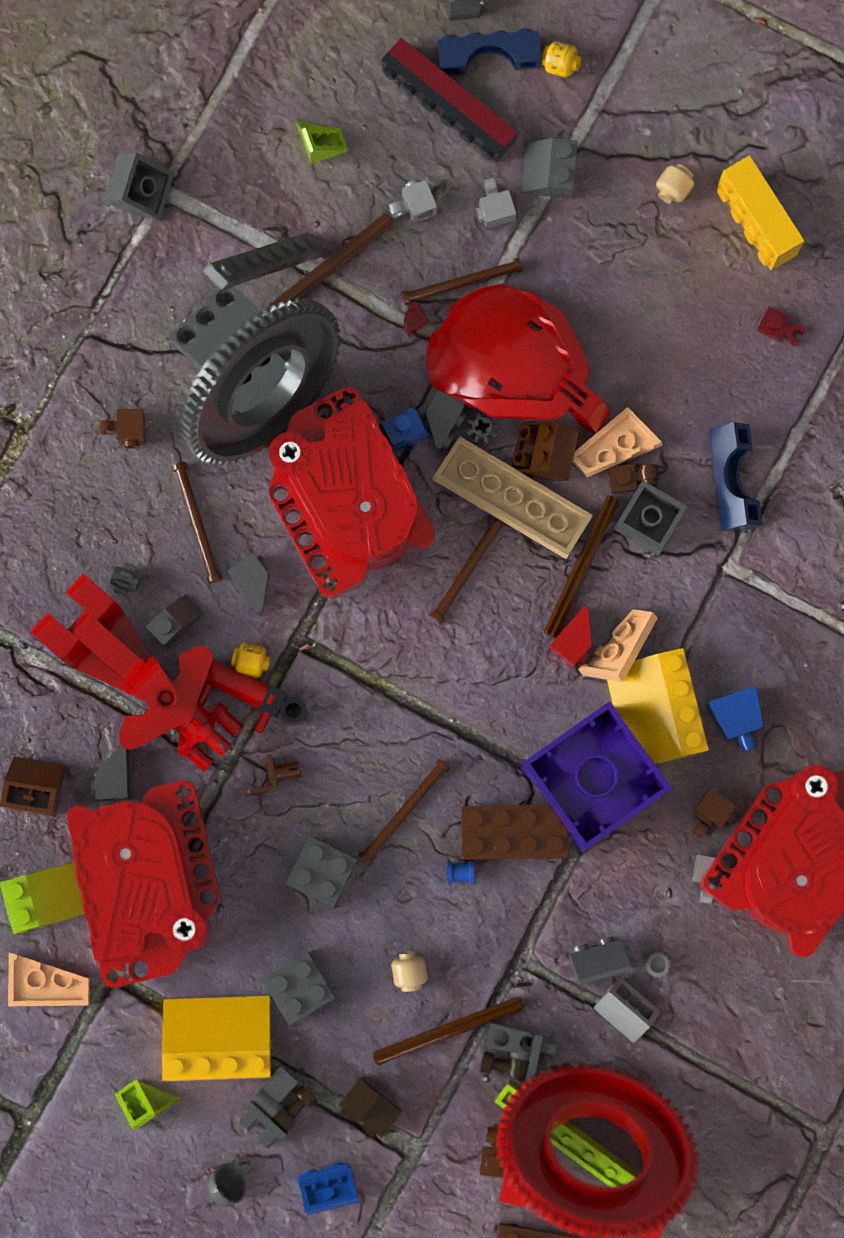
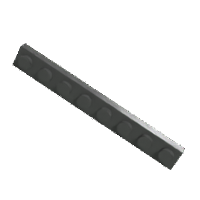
(264, 260)

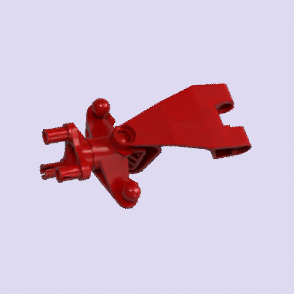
(110, 650)

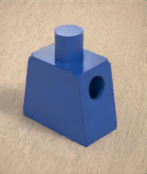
(404, 429)
(738, 716)

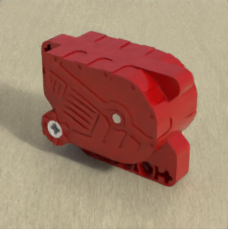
(346, 491)
(794, 861)
(143, 882)

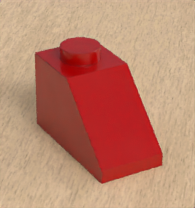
(574, 640)

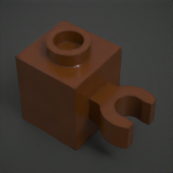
(128, 427)
(713, 810)

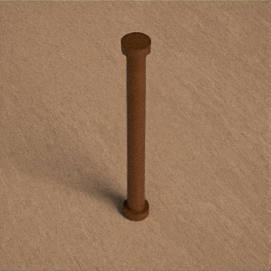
(462, 281)
(180, 469)
(466, 570)
(403, 812)

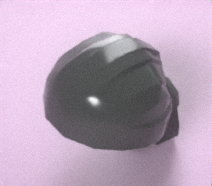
(227, 1182)

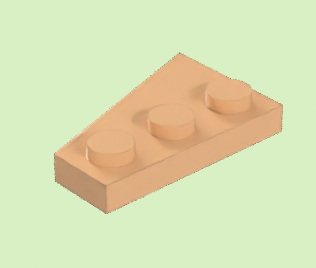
(615, 443)
(619, 654)
(44, 985)

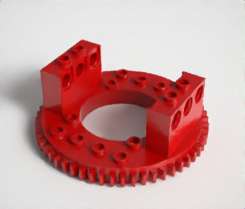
(619, 1211)

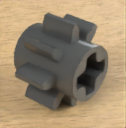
(478, 436)
(125, 579)

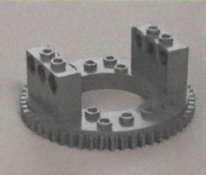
(238, 419)

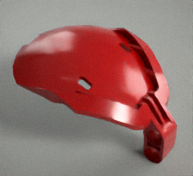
(539, 370)

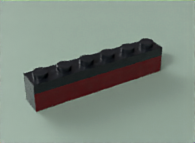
(449, 100)

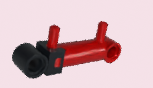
(249, 690)

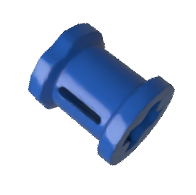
(460, 872)

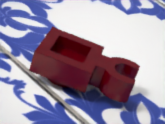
(776, 324)

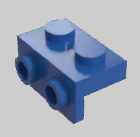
(327, 1188)

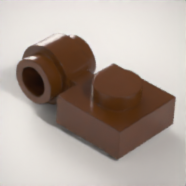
(625, 479)
(489, 1158)

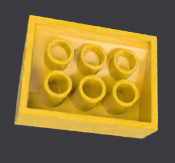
(661, 707)
(216, 1038)

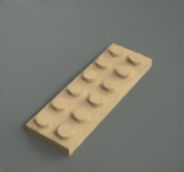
(512, 497)

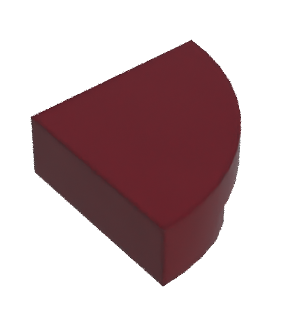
(414, 319)

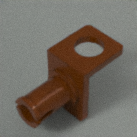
(275, 773)

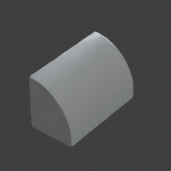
(627, 1010)

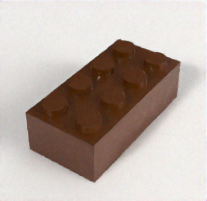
(512, 833)

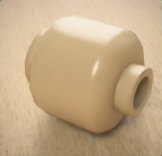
(675, 183)
(409, 971)

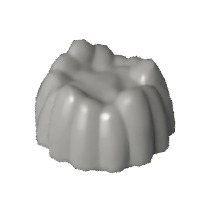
(658, 964)

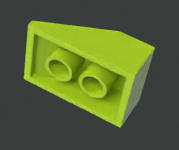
(42, 898)

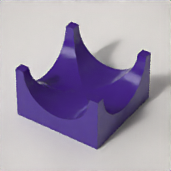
(596, 776)

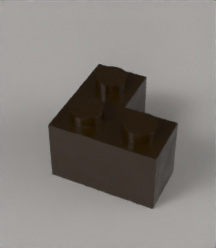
(370, 1107)

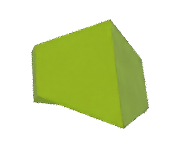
(321, 141)
(143, 1102)

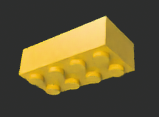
(759, 213)

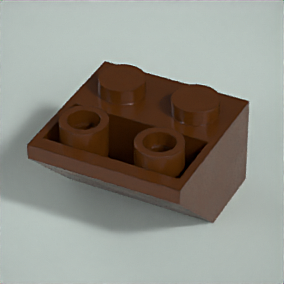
(545, 450)
(33, 786)

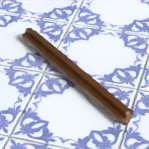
(336, 260)
(581, 566)
(448, 1030)

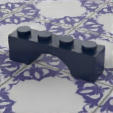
(519, 48)
(729, 448)

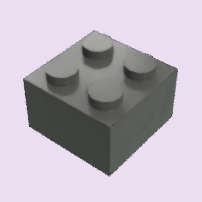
(650, 517)
(321, 872)
(298, 988)

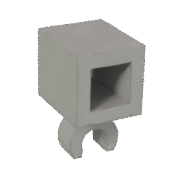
(417, 201)
(496, 207)
(701, 865)

